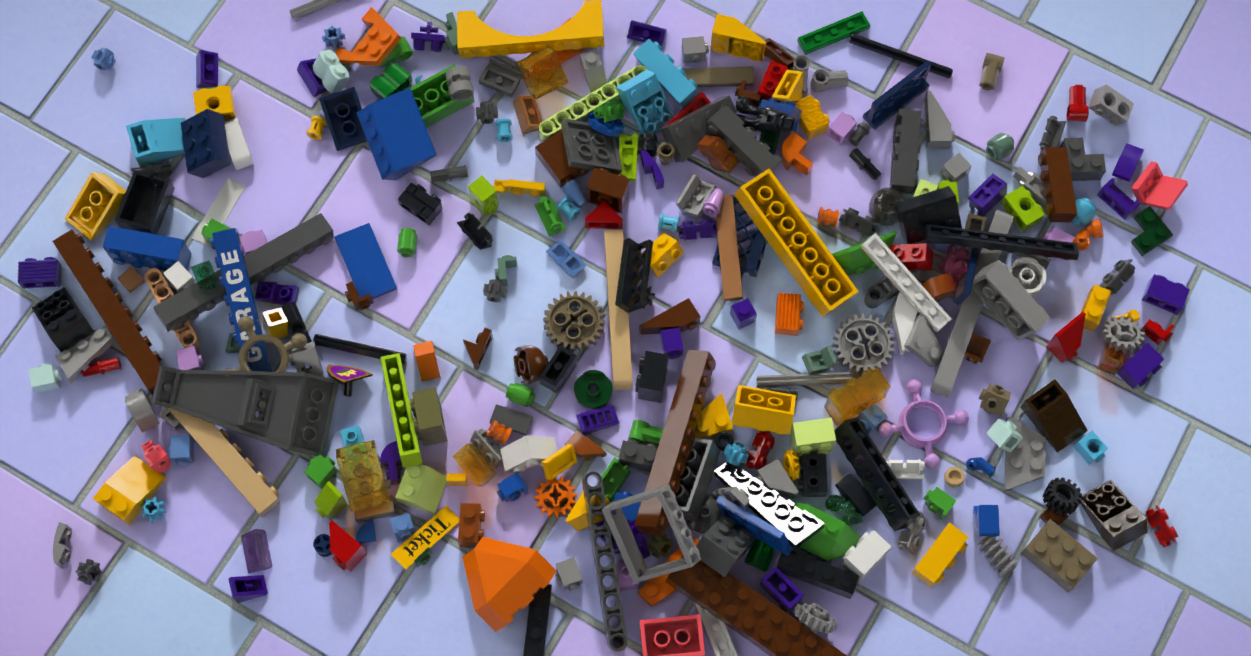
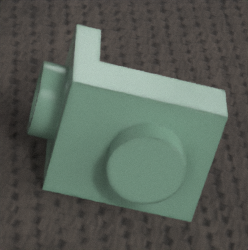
(504, 262)
(819, 361)

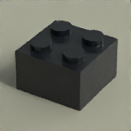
(653, 375)

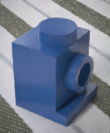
(512, 488)

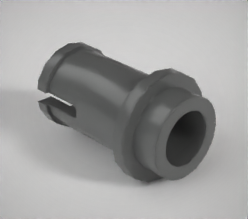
(859, 133)

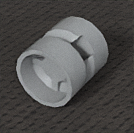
(459, 83)

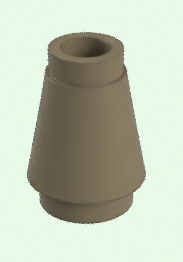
(665, 153)

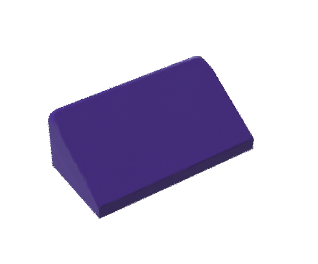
(642, 32)
(206, 69)
(309, 77)

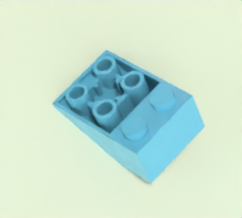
(645, 102)
(156, 139)

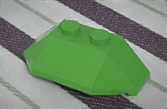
(856, 261)
(833, 539)

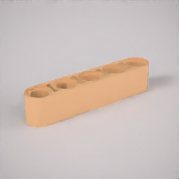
(158, 289)

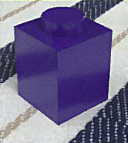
(743, 313)
(672, 343)

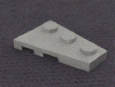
(80, 354)
(734, 495)

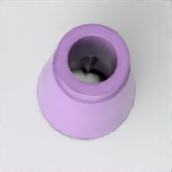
(713, 204)

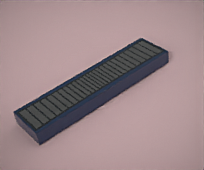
(964, 286)

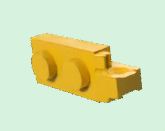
(518, 187)

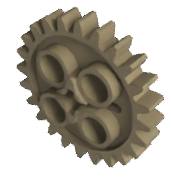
(585, 332)

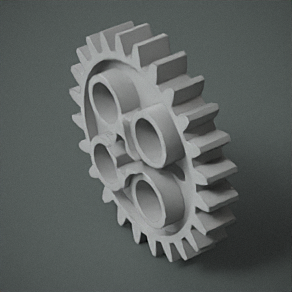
(880, 340)

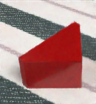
(604, 218)

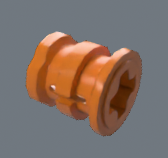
(827, 217)
(499, 432)

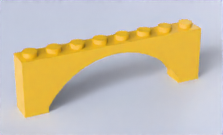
(480, 40)

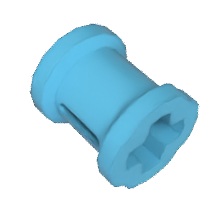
(504, 131)
(569, 208)
(668, 223)

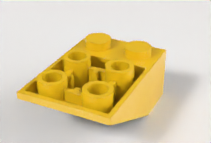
(736, 39)

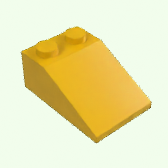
(95, 205)
(128, 489)

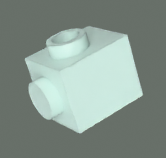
(44, 378)
(1005, 435)

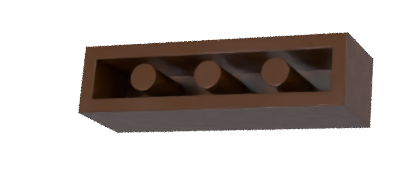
(1057, 184)

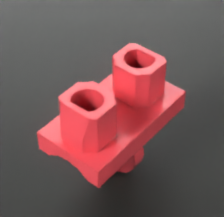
(156, 456)

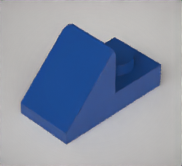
(987, 519)

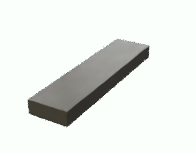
(720, 76)

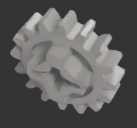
(1123, 334)
(814, 617)

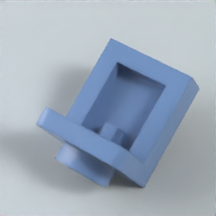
(872, 417)

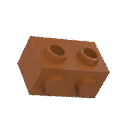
(470, 525)

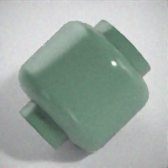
(1000, 146)

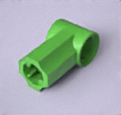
(401, 51)
(644, 433)

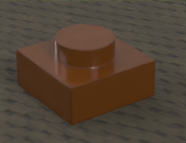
(1047, 515)

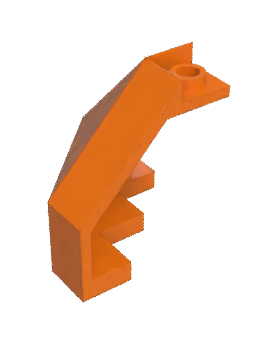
(504, 579)

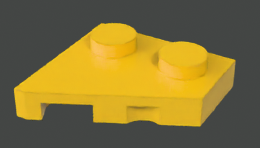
(713, 419)

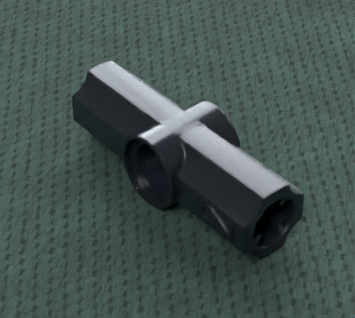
(295, 320)

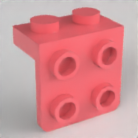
(1156, 189)

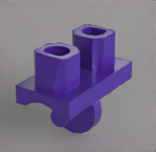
(435, 39)

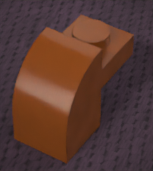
(940, 287)

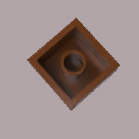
(608, 188)

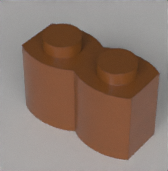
(717, 153)

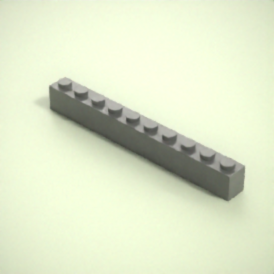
(260, 263)

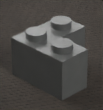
(1083, 165)

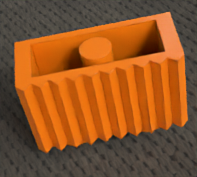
(788, 314)

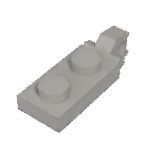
(1031, 182)

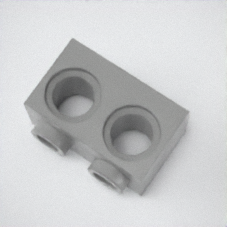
(1111, 105)

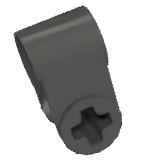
(883, 290)

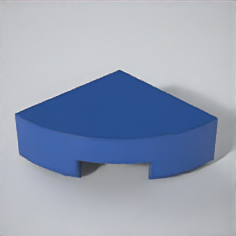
(366, 533)

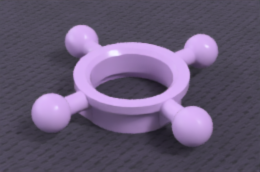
(886, 429)

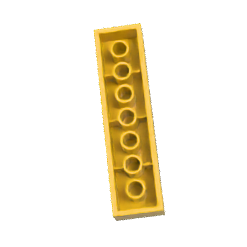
(795, 242)

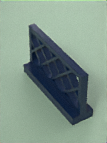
(898, 96)
(756, 251)

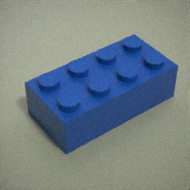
(145, 249)

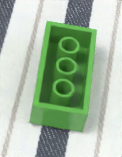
(434, 98)

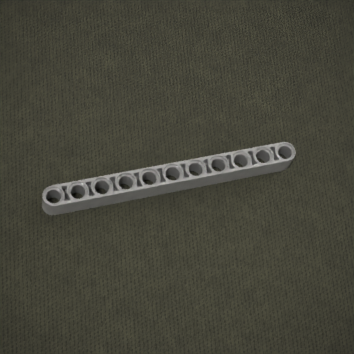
(967, 316)

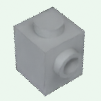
(694, 49)
(568, 574)

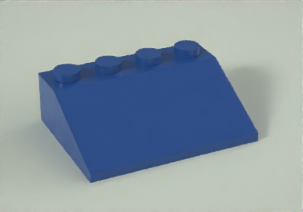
(396, 134)

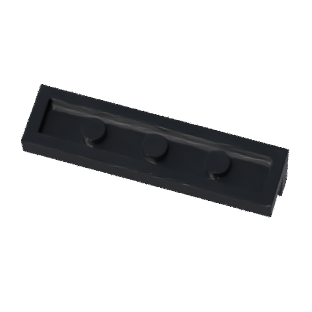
(630, 276)

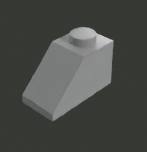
(593, 70)
(776, 478)

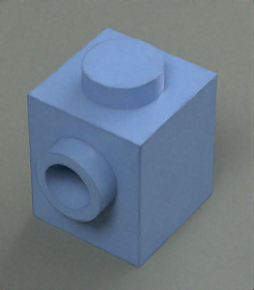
(181, 449)

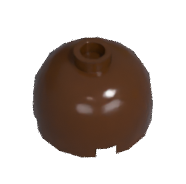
(529, 363)

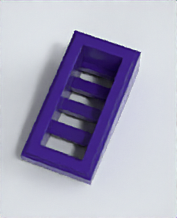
(595, 413)

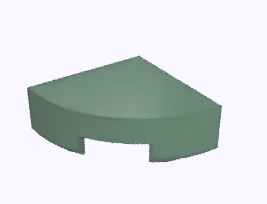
(231, 346)

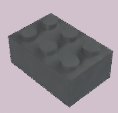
(724, 545)

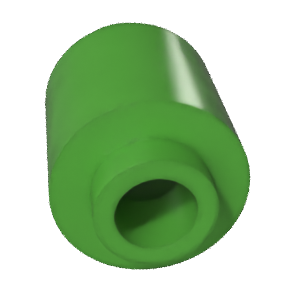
(407, 242)
(520, 394)

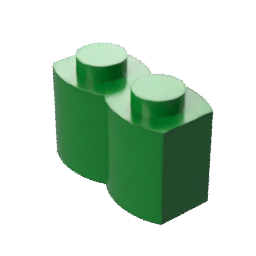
(391, 81)

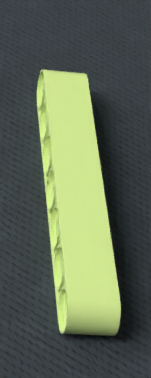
(583, 105)

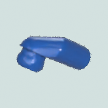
(979, 464)

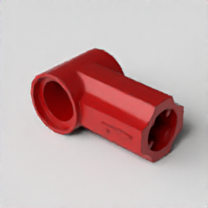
(1077, 108)

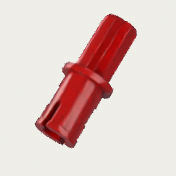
(102, 367)

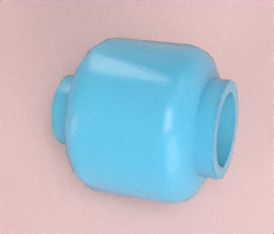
(1085, 212)

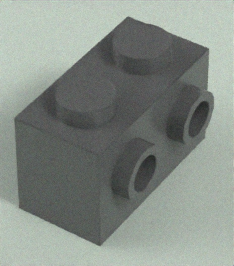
(637, 455)

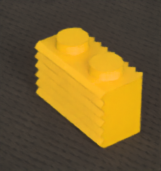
(812, 118)
(1095, 306)

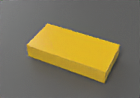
(559, 462)

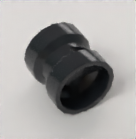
(648, 143)

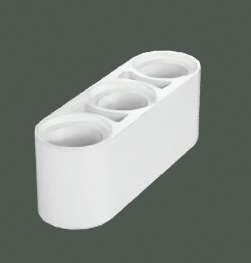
(237, 145)

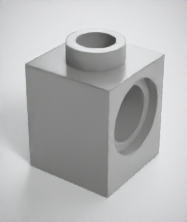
(955, 168)

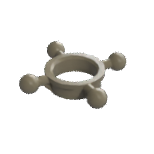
(246, 324)

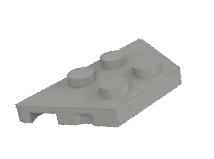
(1027, 458)

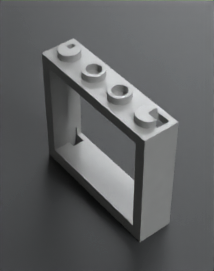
(628, 545)

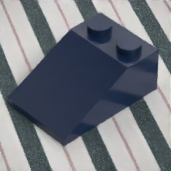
(342, 118)

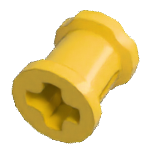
(316, 127)

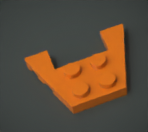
(375, 44)

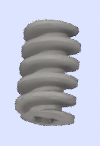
(998, 555)

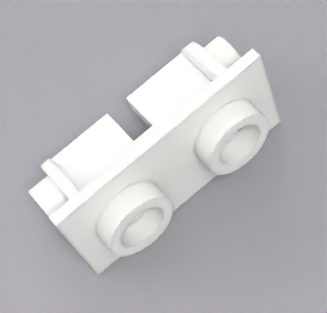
(910, 470)

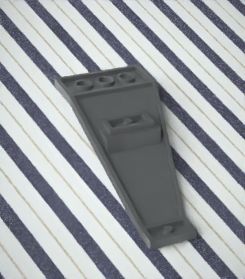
(291, 413)

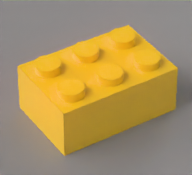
(763, 410)

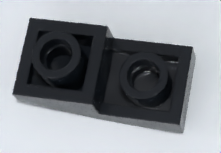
(855, 493)

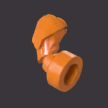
(1083, 237)

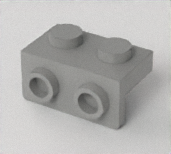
(694, 197)

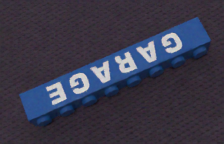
(239, 293)

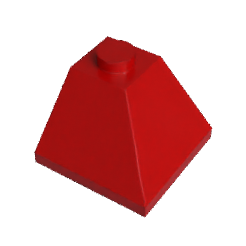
(1068, 339)

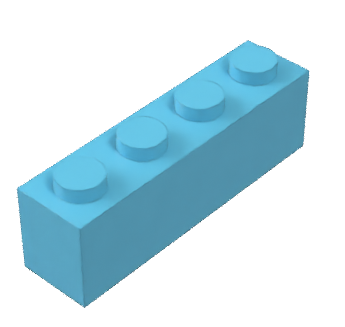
(669, 76)

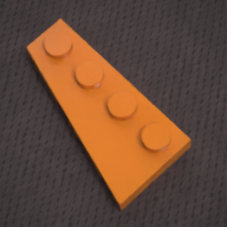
(656, 588)

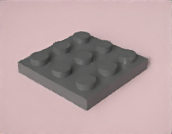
(590, 148)

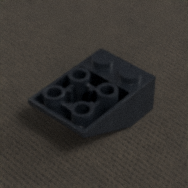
(62, 319)

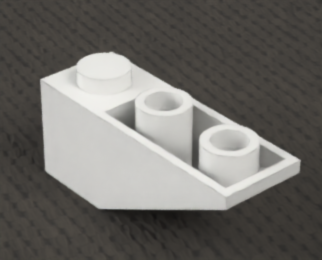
(903, 321)

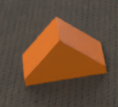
(426, 361)

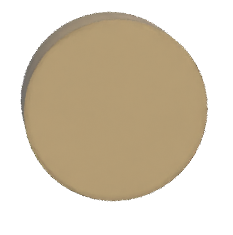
(954, 477)

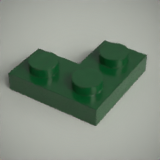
(1154, 231)

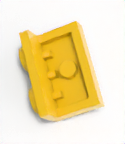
(664, 254)

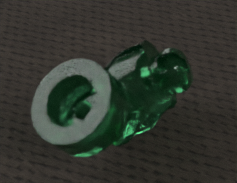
(839, 503)

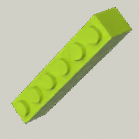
(401, 410)

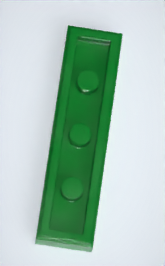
(833, 33)

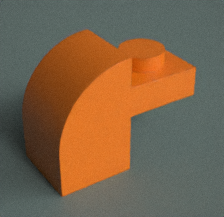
(791, 154)

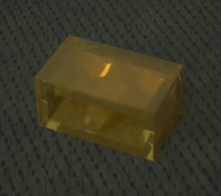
(474, 465)

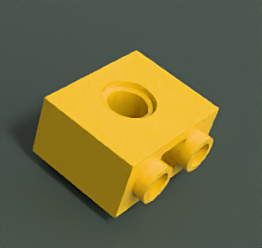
(220, 96)

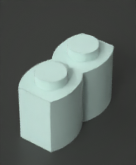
(330, 71)

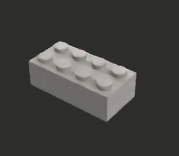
(1009, 300)

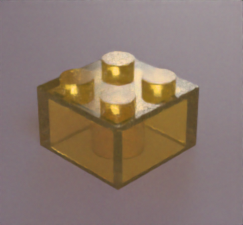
(542, 72)

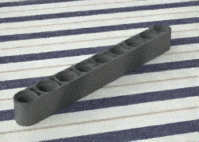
(601, 571)

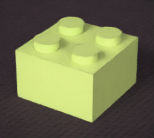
(812, 436)

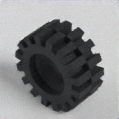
(1057, 503)

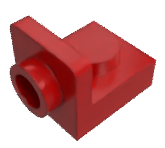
(1156, 333)

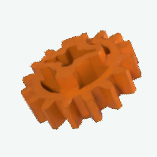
(563, 496)

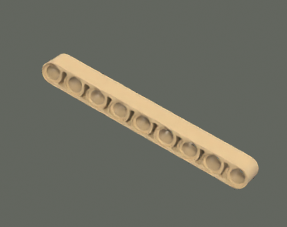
(617, 317)

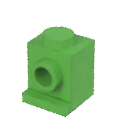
(939, 502)

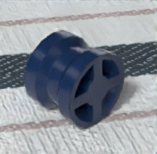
(322, 541)

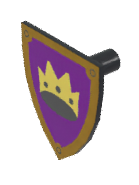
(346, 376)

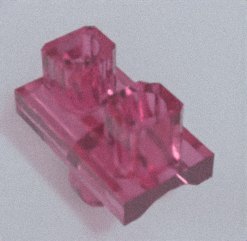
(954, 262)

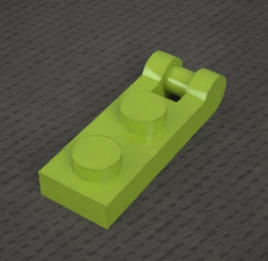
(628, 155)

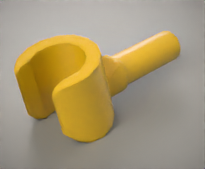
(1133, 314)

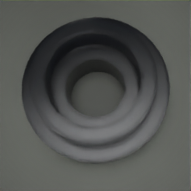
(723, 435)

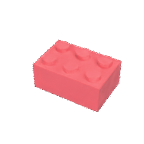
(672, 636)

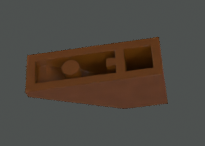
(679, 316)

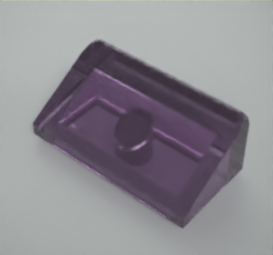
(256, 550)

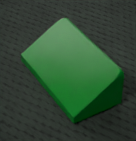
(760, 555)

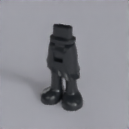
(768, 117)

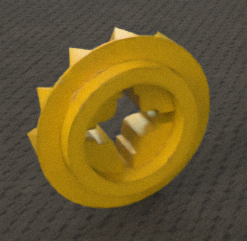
(791, 464)

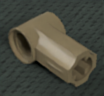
(991, 68)

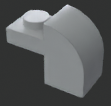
(141, 410)

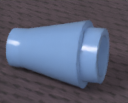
(575, 192)

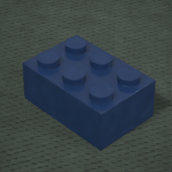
(205, 143)

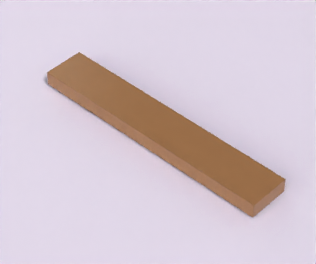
(729, 251)

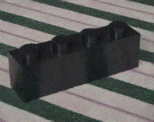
(818, 573)

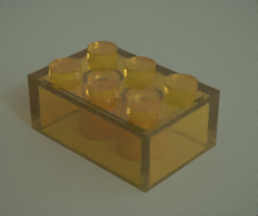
(856, 395)
(362, 475)

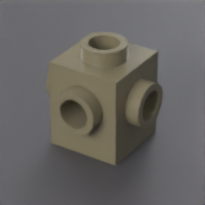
(994, 399)

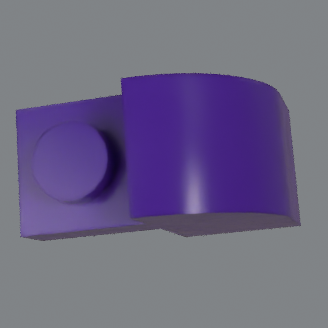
(391, 458)

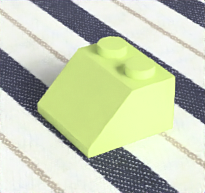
(421, 488)

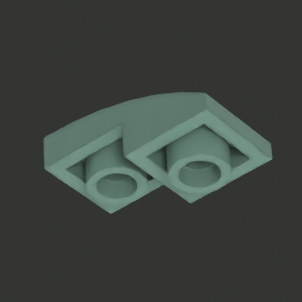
(451, 26)

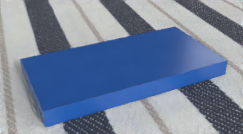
(365, 262)
(757, 526)

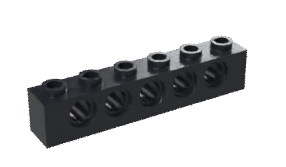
(876, 474)

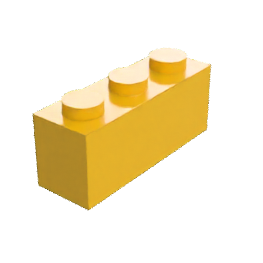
(941, 555)

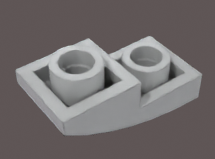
(61, 552)

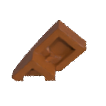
(585, 447)

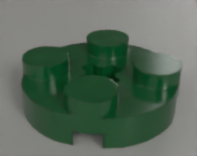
(585, 382)

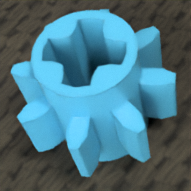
(736, 453)
(151, 504)

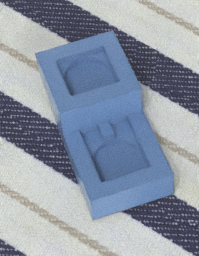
(565, 258)

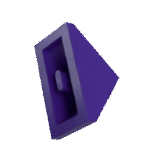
(247, 587)

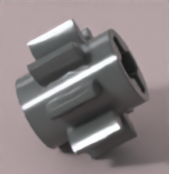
(487, 112)
(494, 290)
(88, 571)

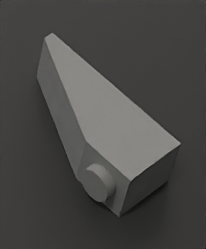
(938, 127)

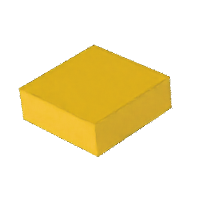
(456, 480)

